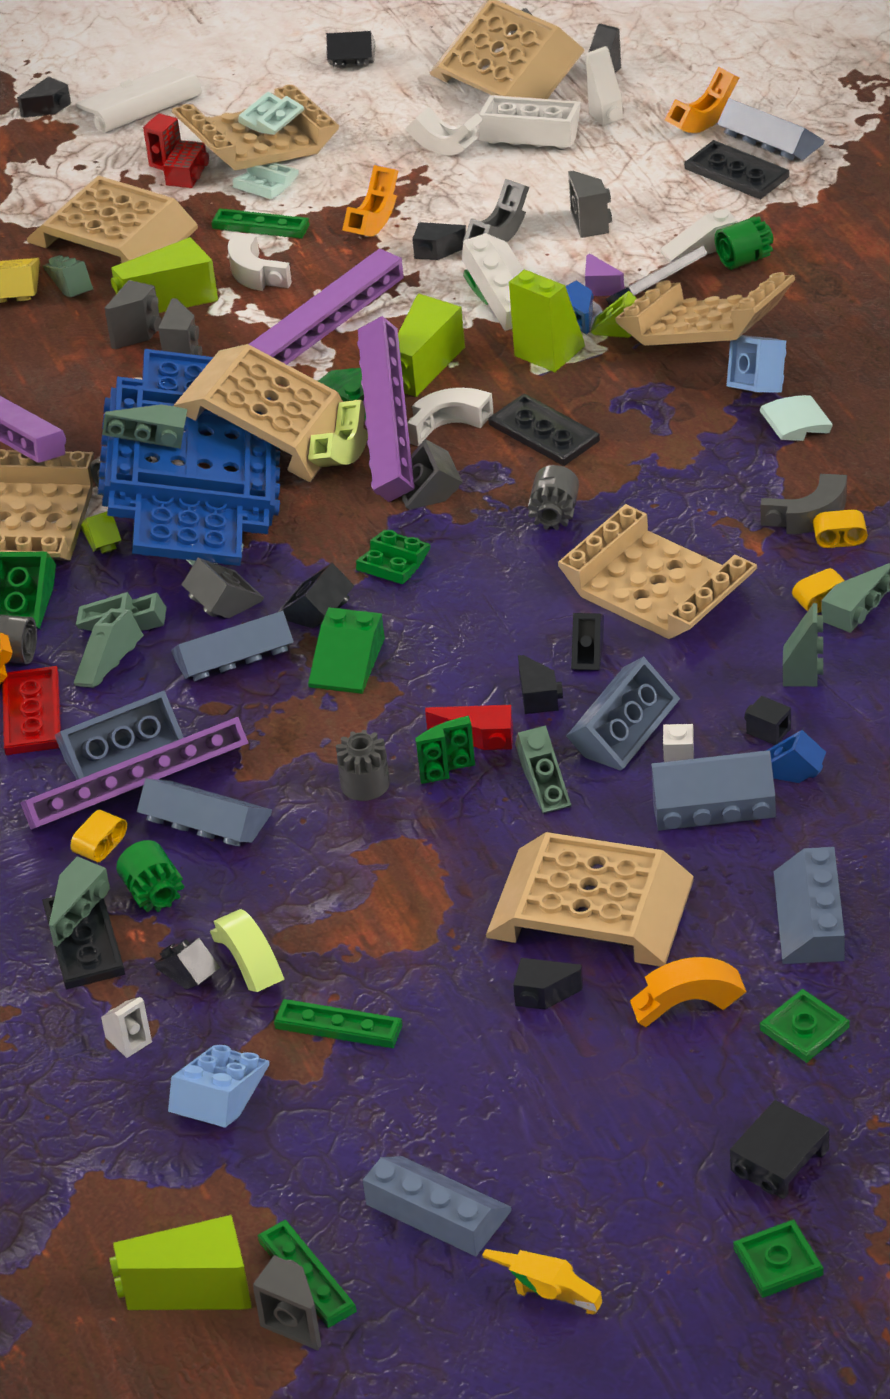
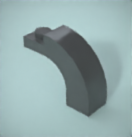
(505, 217)
(799, 513)

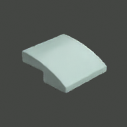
(270, 113)
(266, 179)
(795, 417)

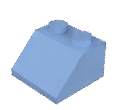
(756, 364)

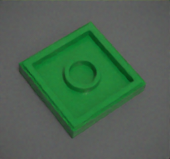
(804, 1025)
(778, 1258)

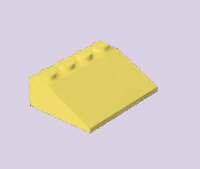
(19, 278)

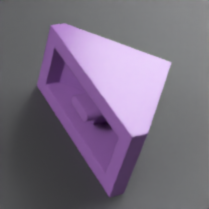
(602, 277)

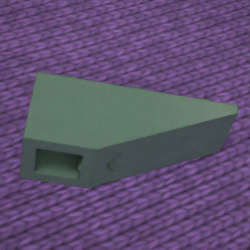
(69, 275)
(147, 424)
(854, 598)
(108, 644)
(801, 651)
(542, 769)
(76, 894)

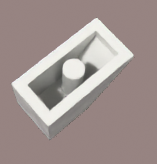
(678, 742)
(127, 1027)

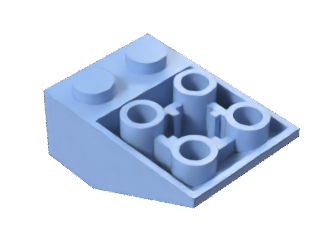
(216, 1085)

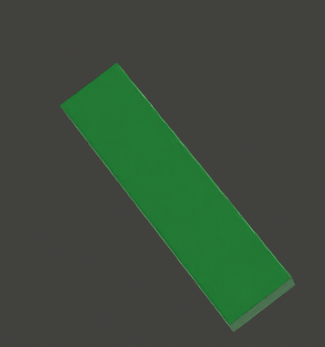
(260, 223)
(338, 1023)
(329, 1298)

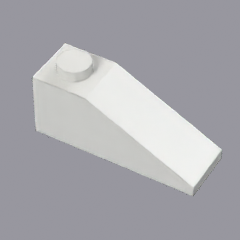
(603, 88)
(698, 234)

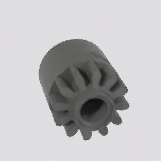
(553, 496)
(22, 637)
(362, 766)

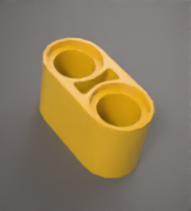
(840, 528)
(815, 588)
(98, 835)

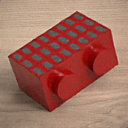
(160, 139)
(185, 164)

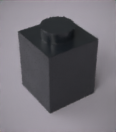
(768, 720)

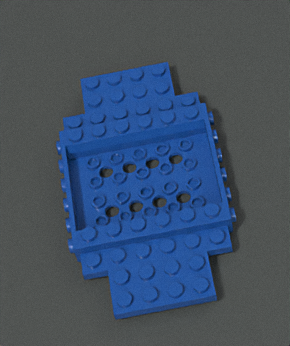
(187, 508)

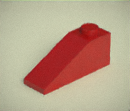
(490, 724)

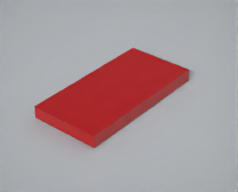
(31, 710)

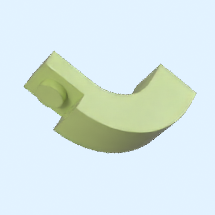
(348, 440)
(249, 949)

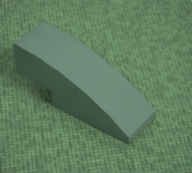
(147, 610)

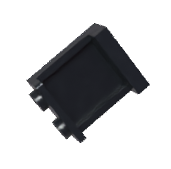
(777, 1148)

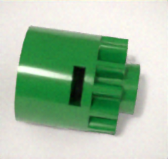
(743, 242)
(149, 875)

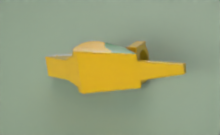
(548, 1278)

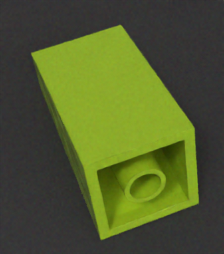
(175, 270)
(543, 321)
(429, 341)
(183, 1269)

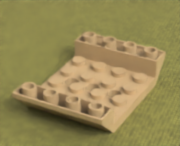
(526, 67)
(247, 148)
(117, 220)
(669, 319)
(238, 386)
(44, 494)
(625, 561)
(634, 900)

